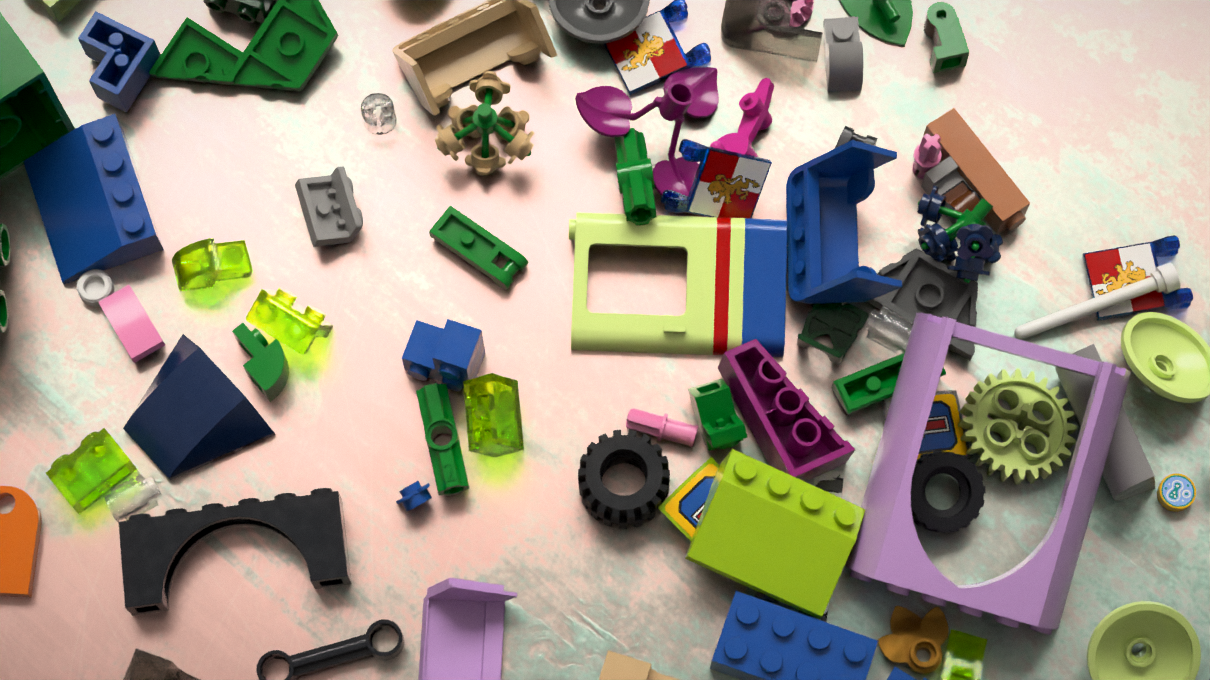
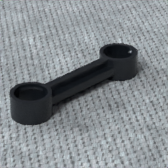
(334, 653)

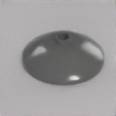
(599, 26)

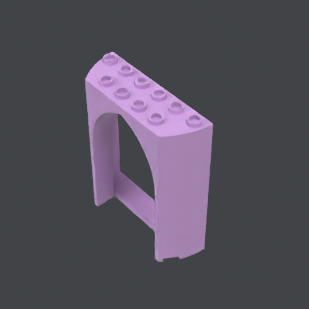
(887, 537)

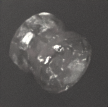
(379, 122)

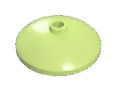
(1167, 357)
(1168, 641)

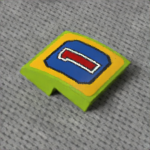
(687, 501)

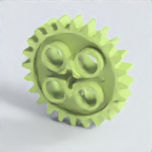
(1023, 397)

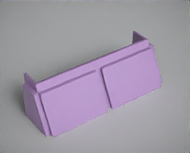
(462, 630)

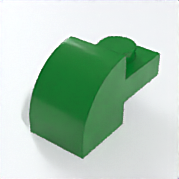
(268, 362)

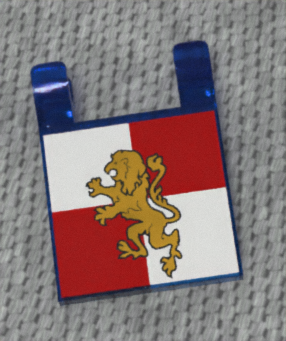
(654, 50)
(723, 185)
(1125, 265)

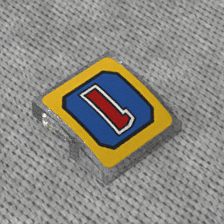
(942, 425)

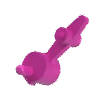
(754, 118)

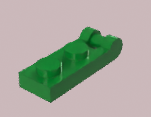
(477, 246)

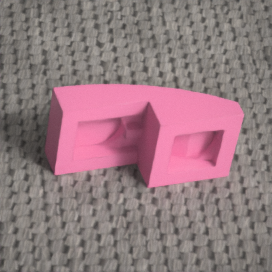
(131, 323)

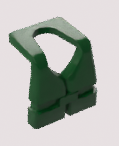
(839, 322)

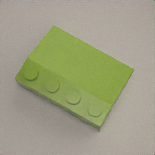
(775, 533)

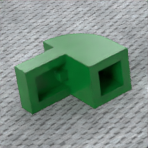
(716, 415)

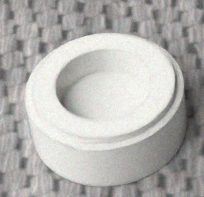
(94, 287)

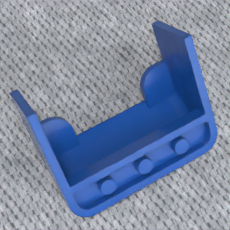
(824, 226)

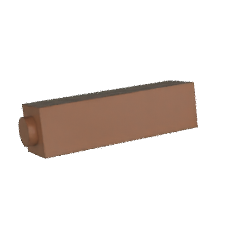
(980, 171)

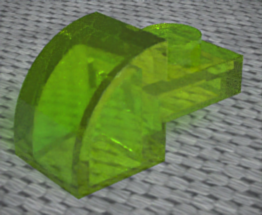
(206, 262)
(962, 657)

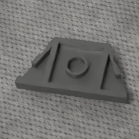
(930, 290)

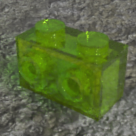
(493, 415)
(90, 470)

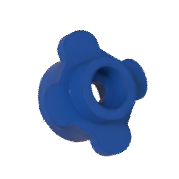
(414, 495)

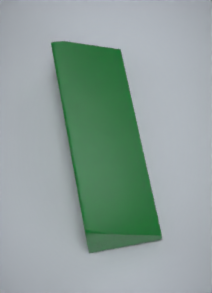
(869, 384)

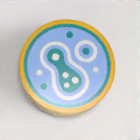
(1176, 492)

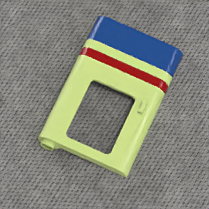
(730, 291)

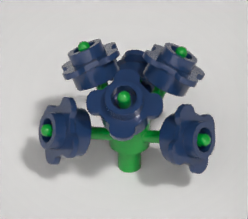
(976, 239)

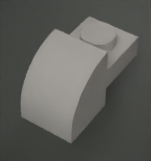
(843, 54)

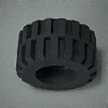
(619, 450)

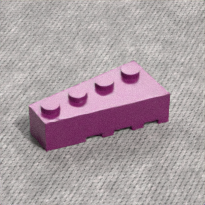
(780, 415)

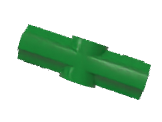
(635, 177)
(446, 459)

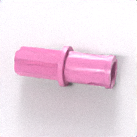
(927, 154)
(661, 427)

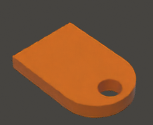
(19, 544)

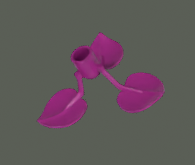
(685, 92)

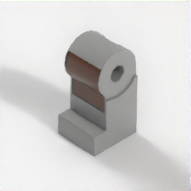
(952, 185)

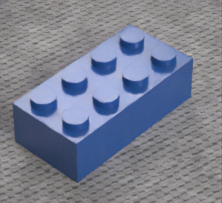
(782, 644)

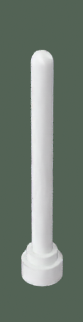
(1163, 279)

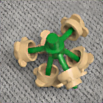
(482, 121)

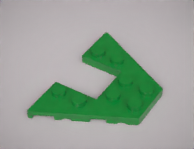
(278, 56)

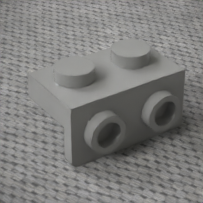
(329, 208)

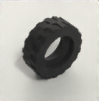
(969, 499)

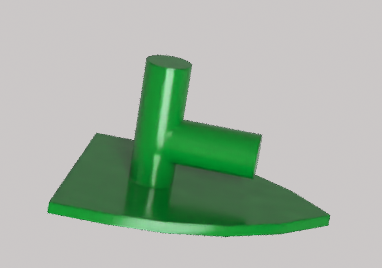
(883, 18)

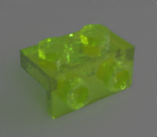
(287, 320)

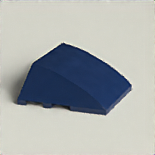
(193, 414)

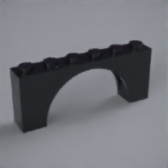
(158, 544)

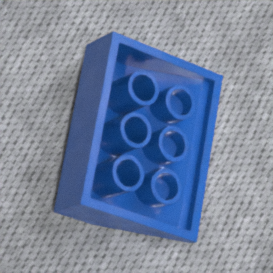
(92, 200)

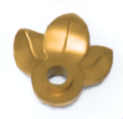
(915, 634)

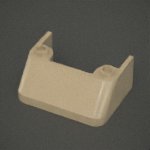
(470, 46)

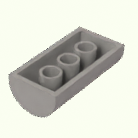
(1126, 465)

